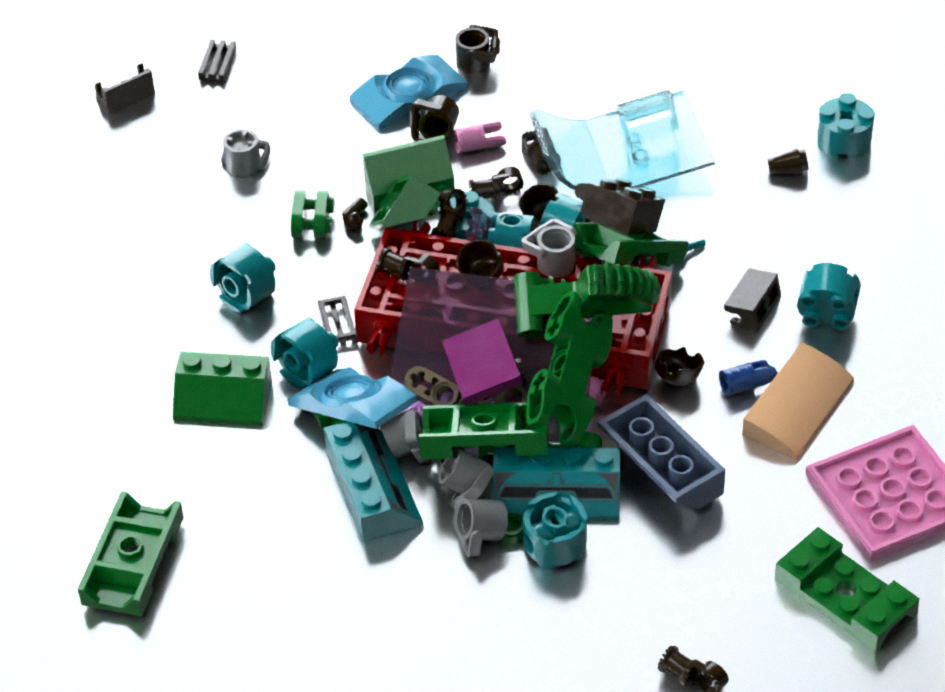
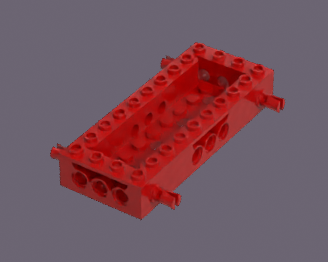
(381, 301)

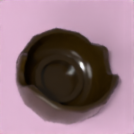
(535, 199)
(480, 258)
(679, 367)

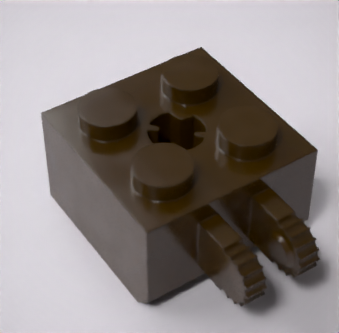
(621, 205)

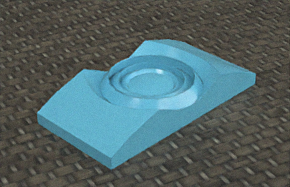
(390, 96)
(354, 397)

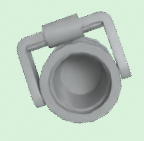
(242, 153)
(554, 247)
(403, 434)
(465, 475)
(479, 521)

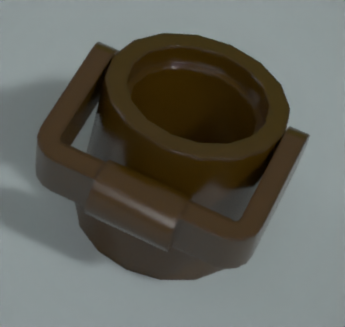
(476, 49)
(437, 118)

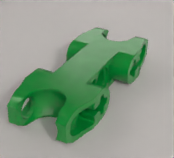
(564, 384)

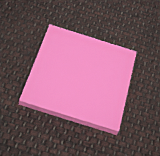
(885, 491)

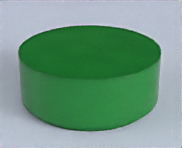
(514, 530)

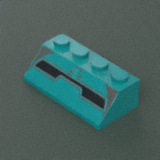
(581, 472)
(370, 480)

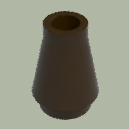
(789, 162)

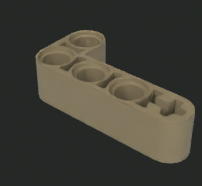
(441, 385)

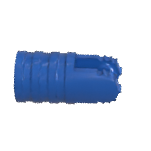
(746, 377)

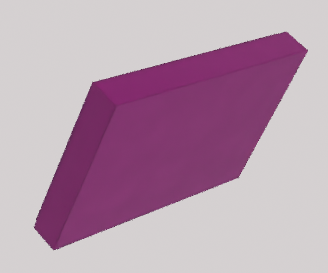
(482, 362)

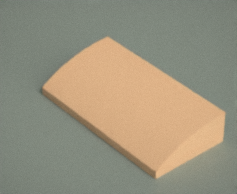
(797, 401)

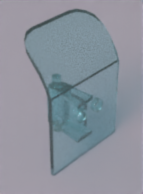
(637, 142)

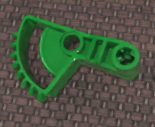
(600, 287)

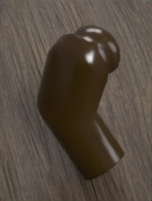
(352, 213)

